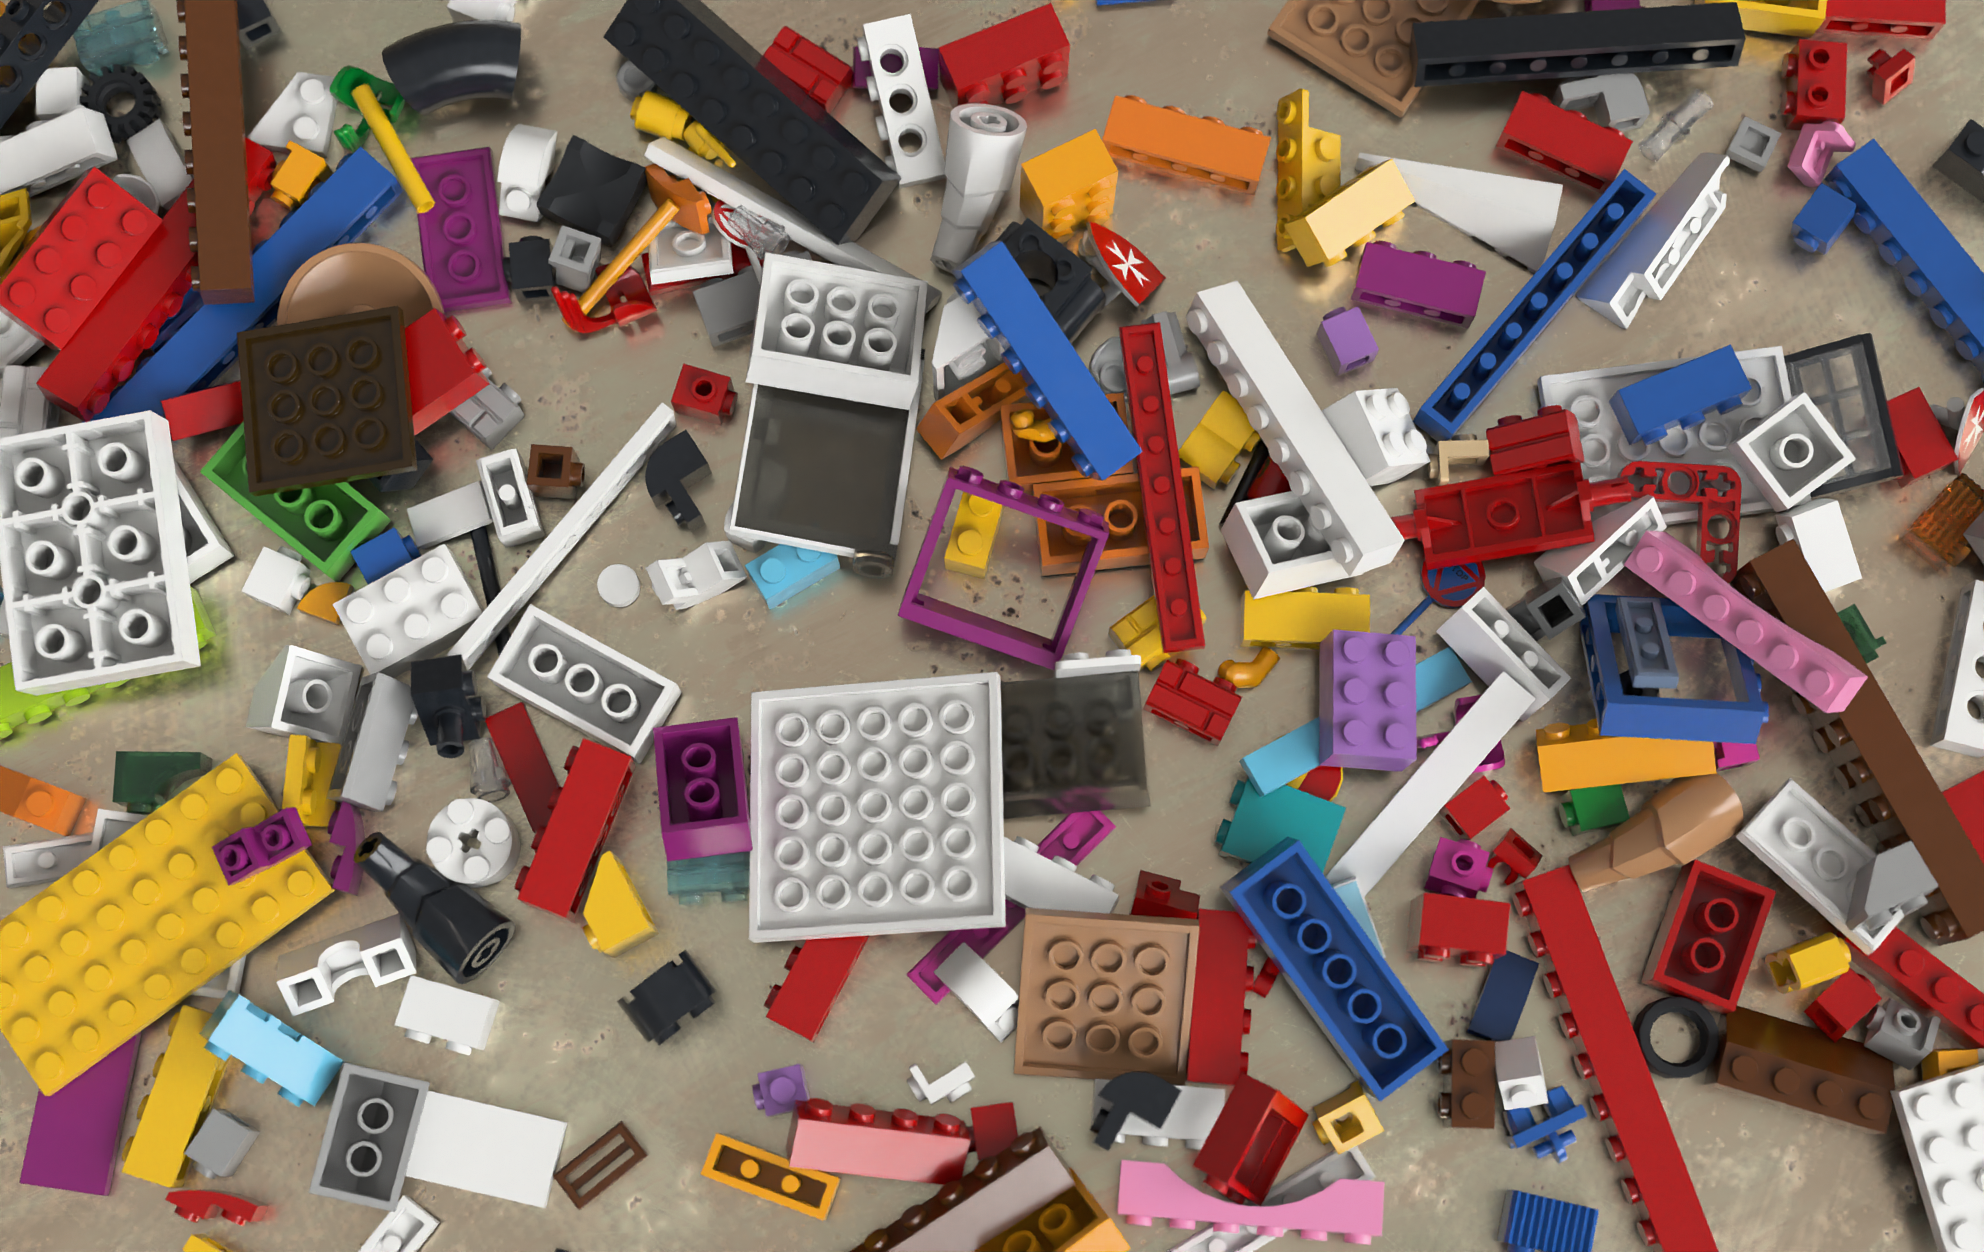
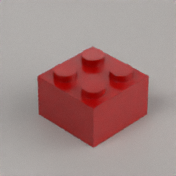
(1458, 928)

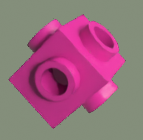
(1459, 869)

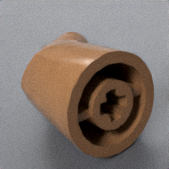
(1670, 829)

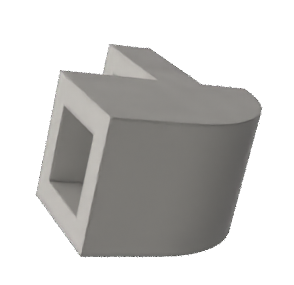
(1616, 99)

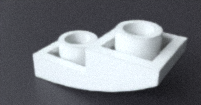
(160, 162)

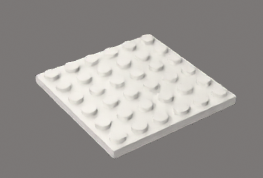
(877, 808)

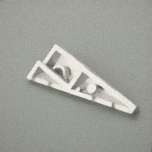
(1498, 209)

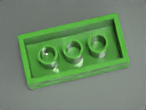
(315, 521)

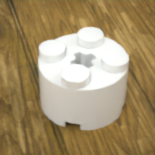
(473, 819)

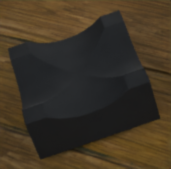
(592, 191)

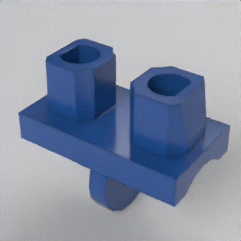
(1560, 1113)

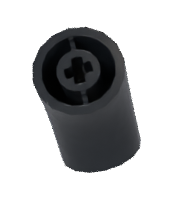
(455, 63)

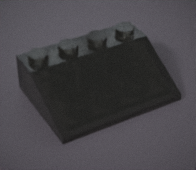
(1073, 745)

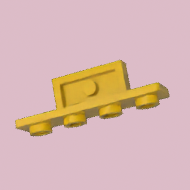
(1306, 163)

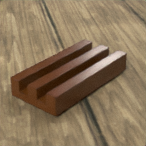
(630, 1142)

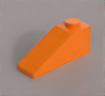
(970, 410)
(39, 802)

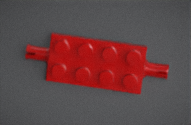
(1508, 514)

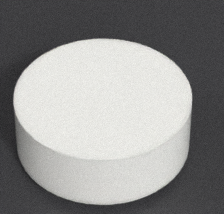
(618, 585)

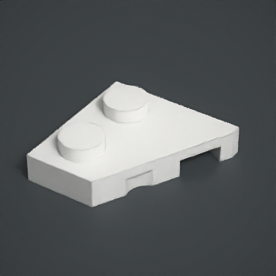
(301, 115)

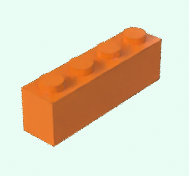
(1185, 144)

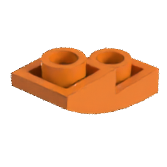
(693, 204)

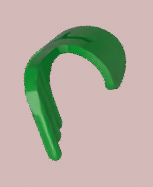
(341, 89)

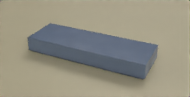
(1646, 643)

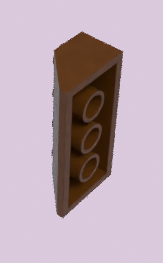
(1802, 1071)

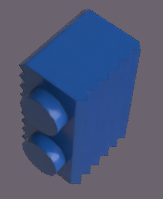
(1545, 1224)

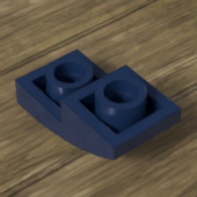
(1503, 997)

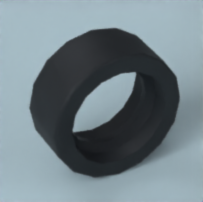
(1706, 1026)

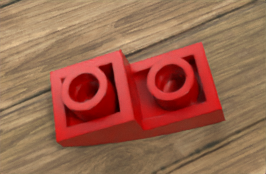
(207, 1203)

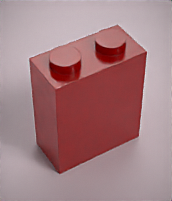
(440, 368)

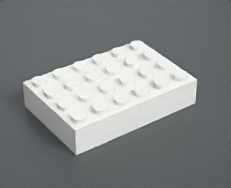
(94, 555)

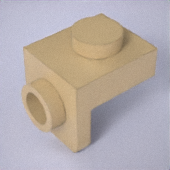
(1461, 451)

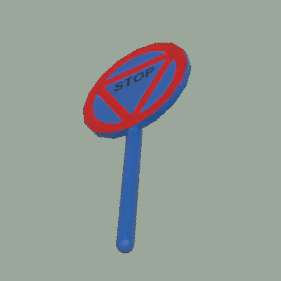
(1447, 587)

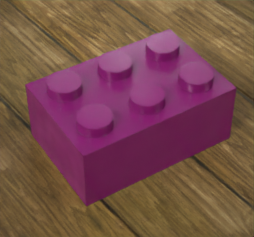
(702, 789)

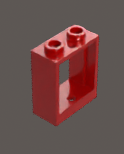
(1250, 1141)

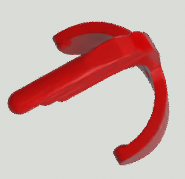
(629, 285)

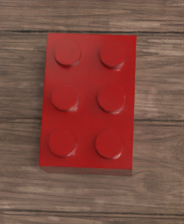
(1006, 60)
(1708, 936)

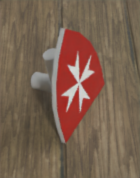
(1967, 421)

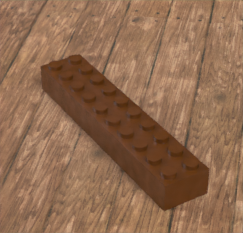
(1874, 750)

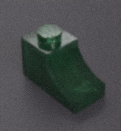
(149, 778)

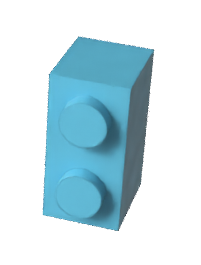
(788, 571)

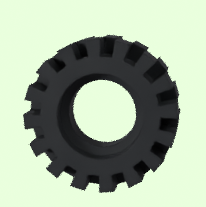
(122, 81)

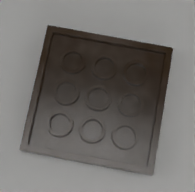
(326, 401)

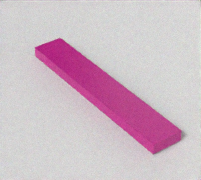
(1072, 840)

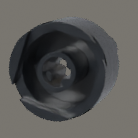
(667, 998)

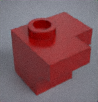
(1162, 897)

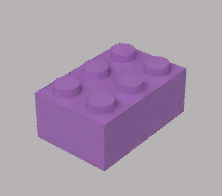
(1367, 700)

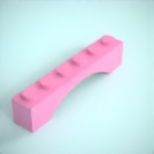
(1787, 654)
(1342, 1208)

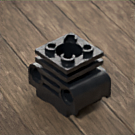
(1074, 294)

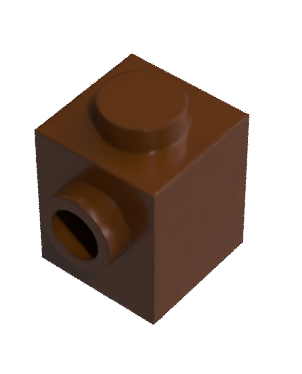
(554, 471)

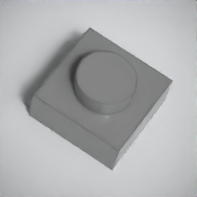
(1752, 144)

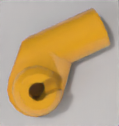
(1249, 673)

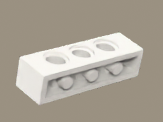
(898, 38)
(1953, 724)

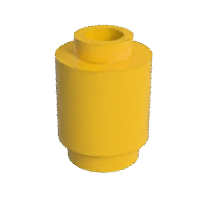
(660, 116)

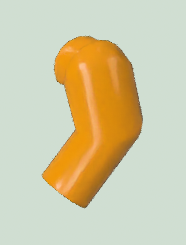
(1031, 429)

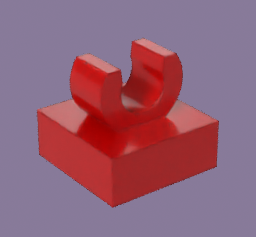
(1890, 74)
(1517, 854)

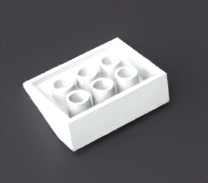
(837, 331)

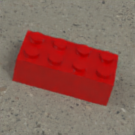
(75, 258)
(576, 830)

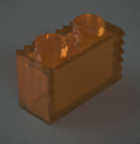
(1940, 527)

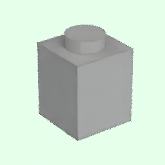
(221, 1144)

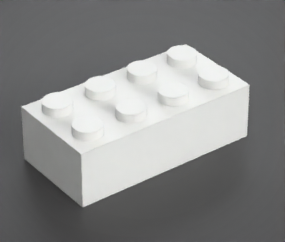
(584, 683)

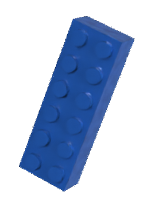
(1334, 968)

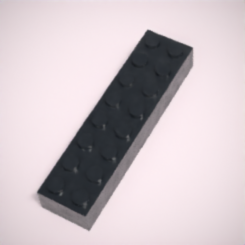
(756, 112)

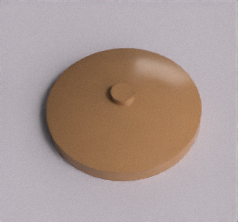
(357, 280)

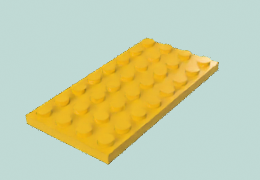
(142, 927)

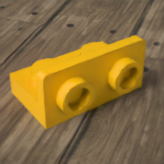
(308, 779)

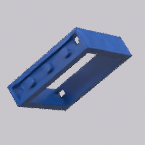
(1662, 716)

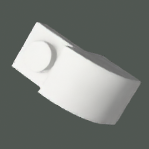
(523, 168)
(696, 576)
(980, 990)

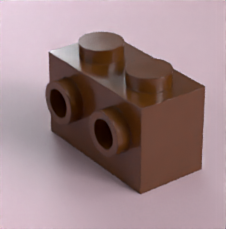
(1467, 1084)

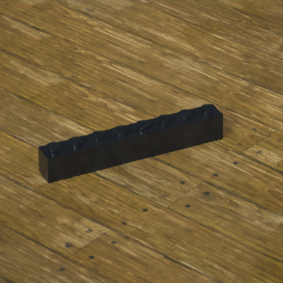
(1576, 44)

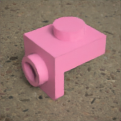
(1815, 149)

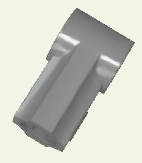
(1180, 364)

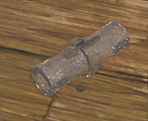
(1675, 125)

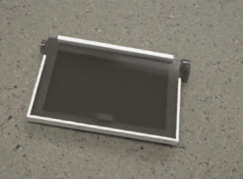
(826, 475)

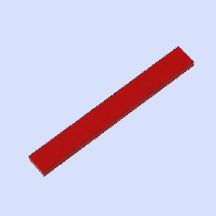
(1161, 488)

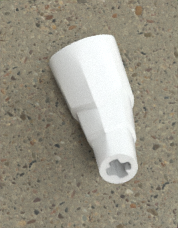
(979, 170)

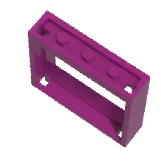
(985, 629)

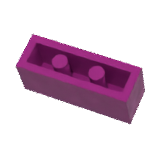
(1418, 284)

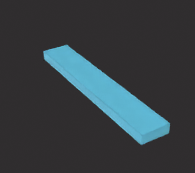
(1299, 750)

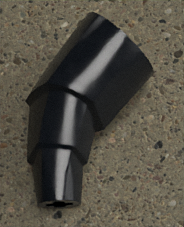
(445, 916)

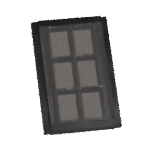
(1850, 394)

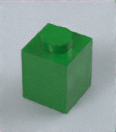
(1593, 809)

